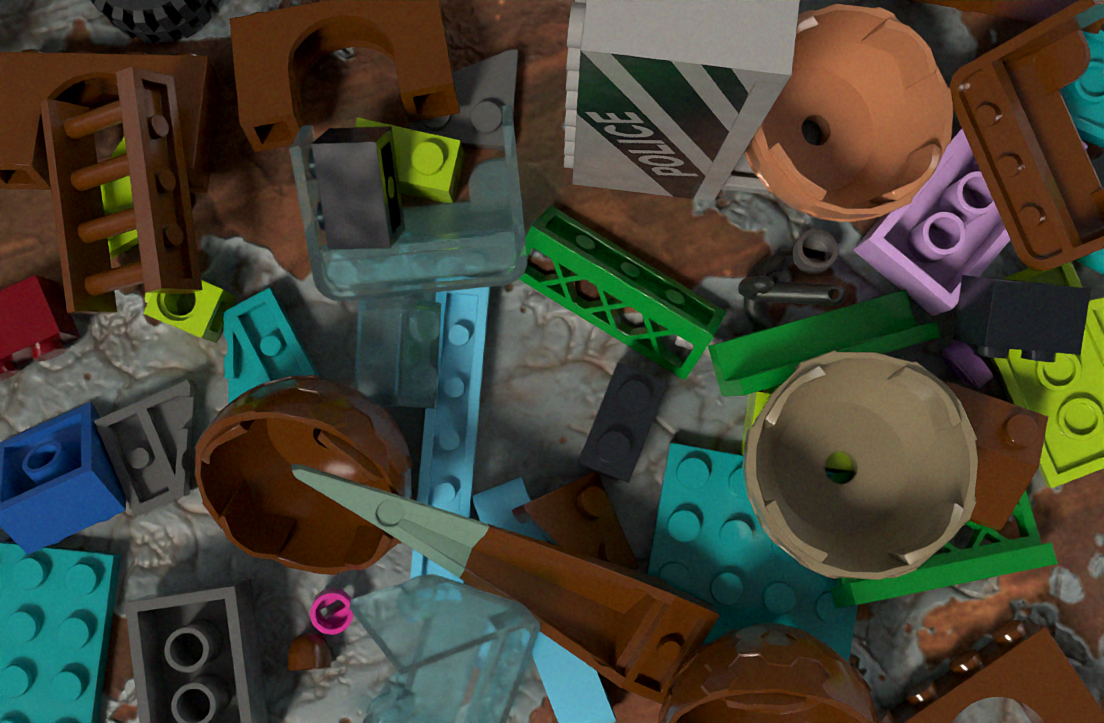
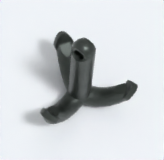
(760, 288)

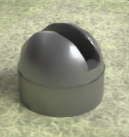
(816, 244)

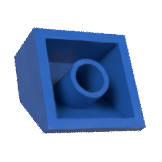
(57, 480)

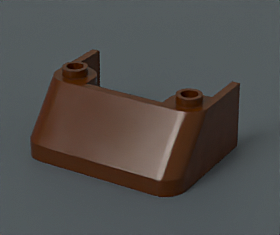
(1029, 141)

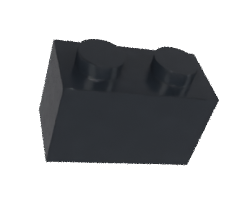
(357, 187)
(1021, 316)
(622, 422)

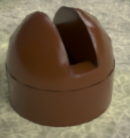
(309, 652)

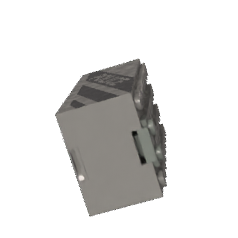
(671, 89)

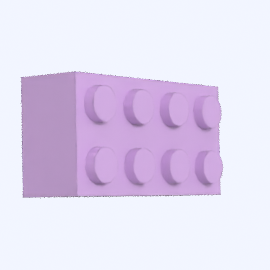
(941, 234)

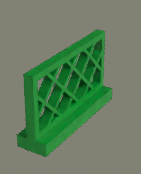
(955, 565)

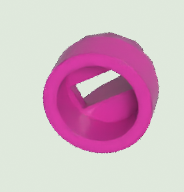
(335, 620)

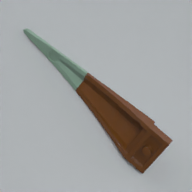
(601, 612)

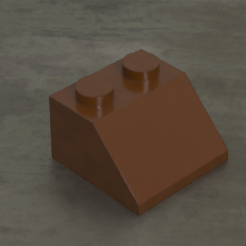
(1007, 453)

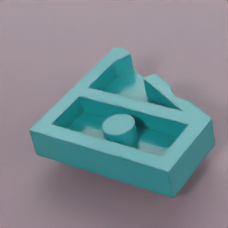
(262, 344)

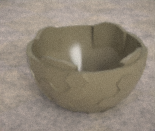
(907, 456)

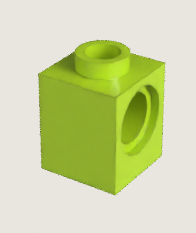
(205, 318)

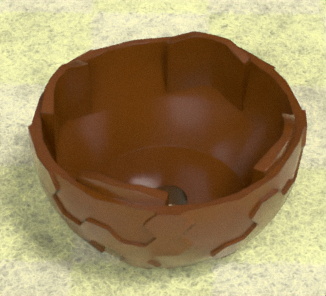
(271, 513)
(767, 678)

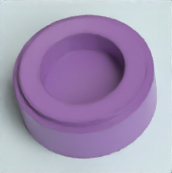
(966, 365)

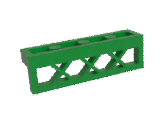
(629, 281)
(770, 355)

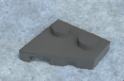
(480, 94)
(153, 447)

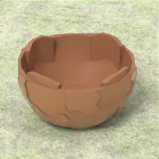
(878, 114)

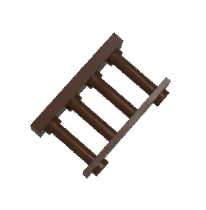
(158, 189)

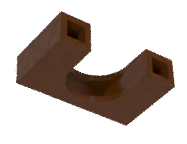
(282, 45)
(89, 79)
(1016, 665)

